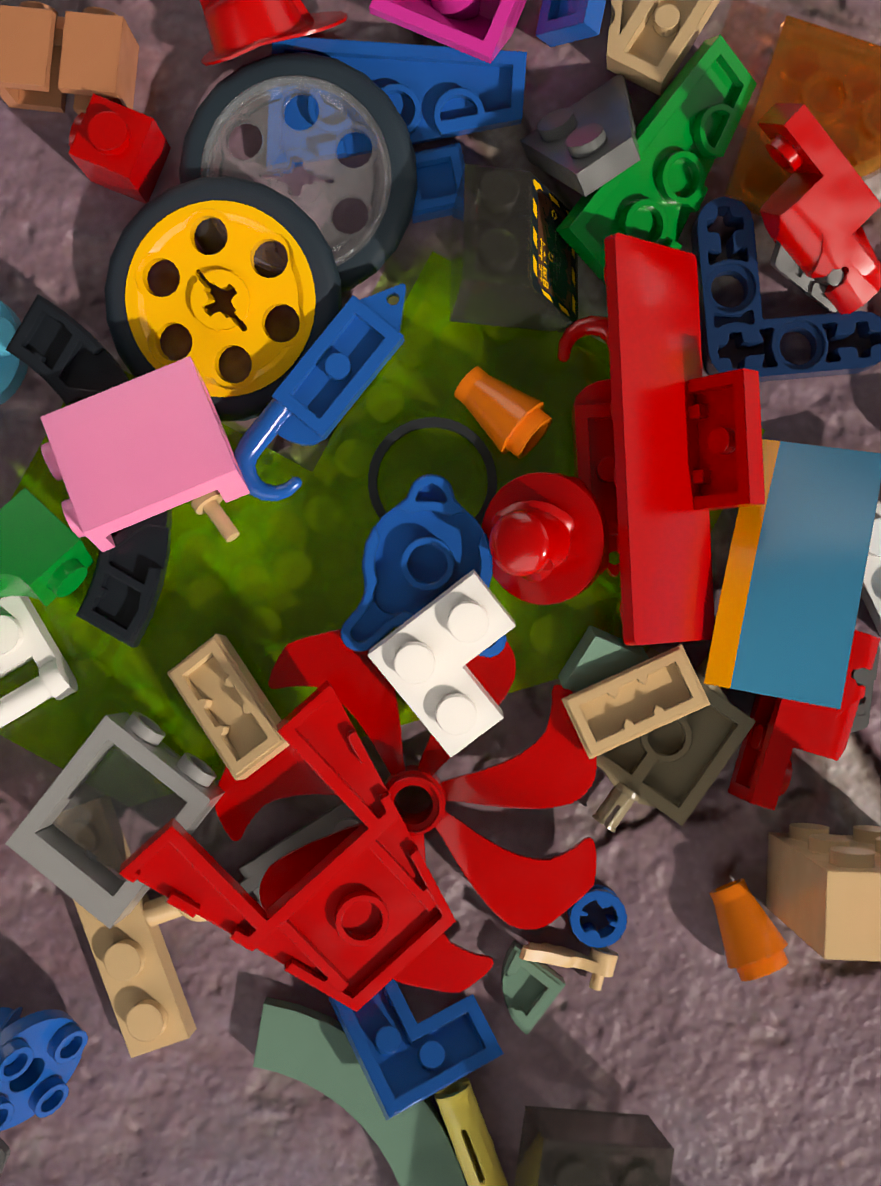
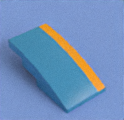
(797, 575)

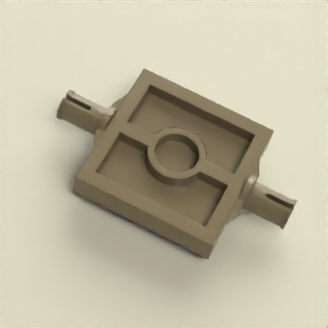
(675, 762)

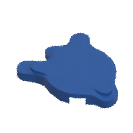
(415, 558)

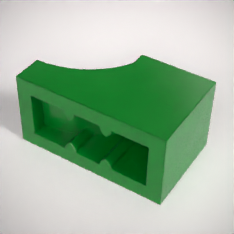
(38, 552)

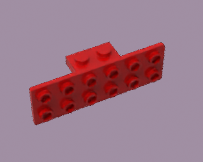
(677, 442)

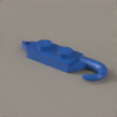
(324, 384)

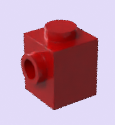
(118, 148)

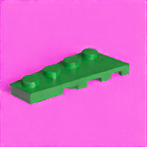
(676, 149)

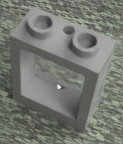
(107, 807)

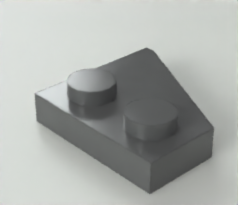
(588, 139)

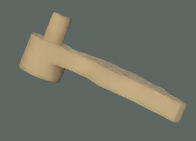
(600, 961)

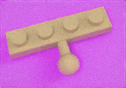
(141, 975)

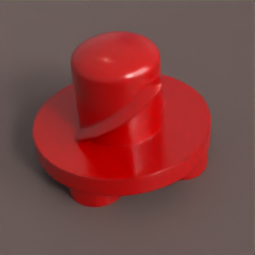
(546, 537)

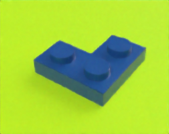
(412, 1059)

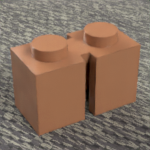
(59, 56)

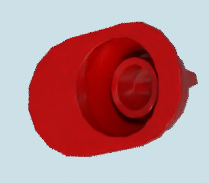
(247, 24)

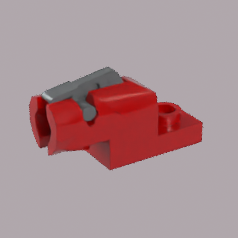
(819, 213)
(782, 724)

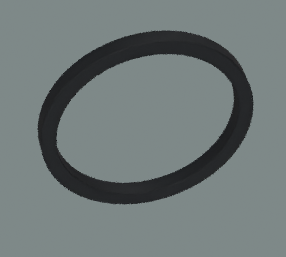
(431, 422)

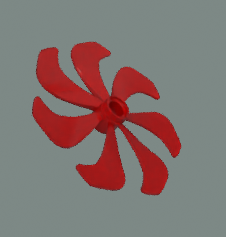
(544, 775)

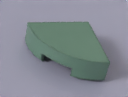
(598, 658)
(528, 988)

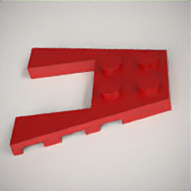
(355, 912)

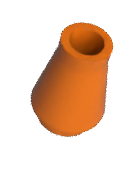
(505, 413)
(747, 932)

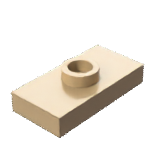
(635, 701)
(229, 706)

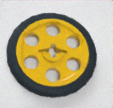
(167, 232)

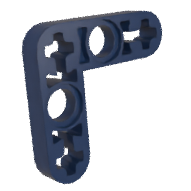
(746, 322)

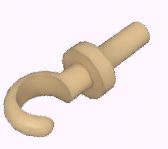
(211, 506)

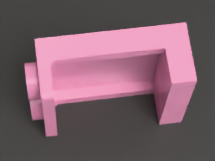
(139, 451)

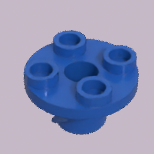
(36, 1062)

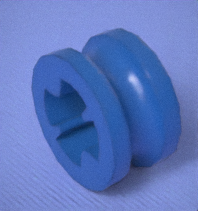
(587, 932)

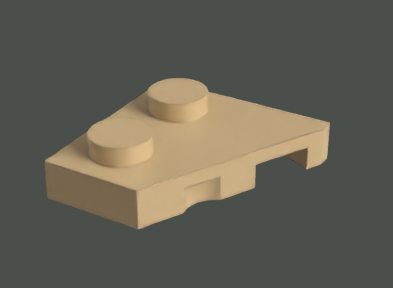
(653, 38)

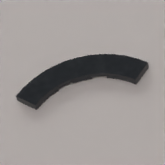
(134, 571)

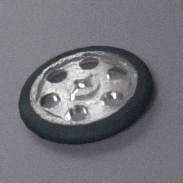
(347, 104)

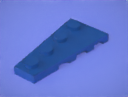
(432, 87)

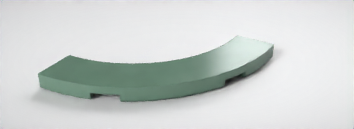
(317, 1052)

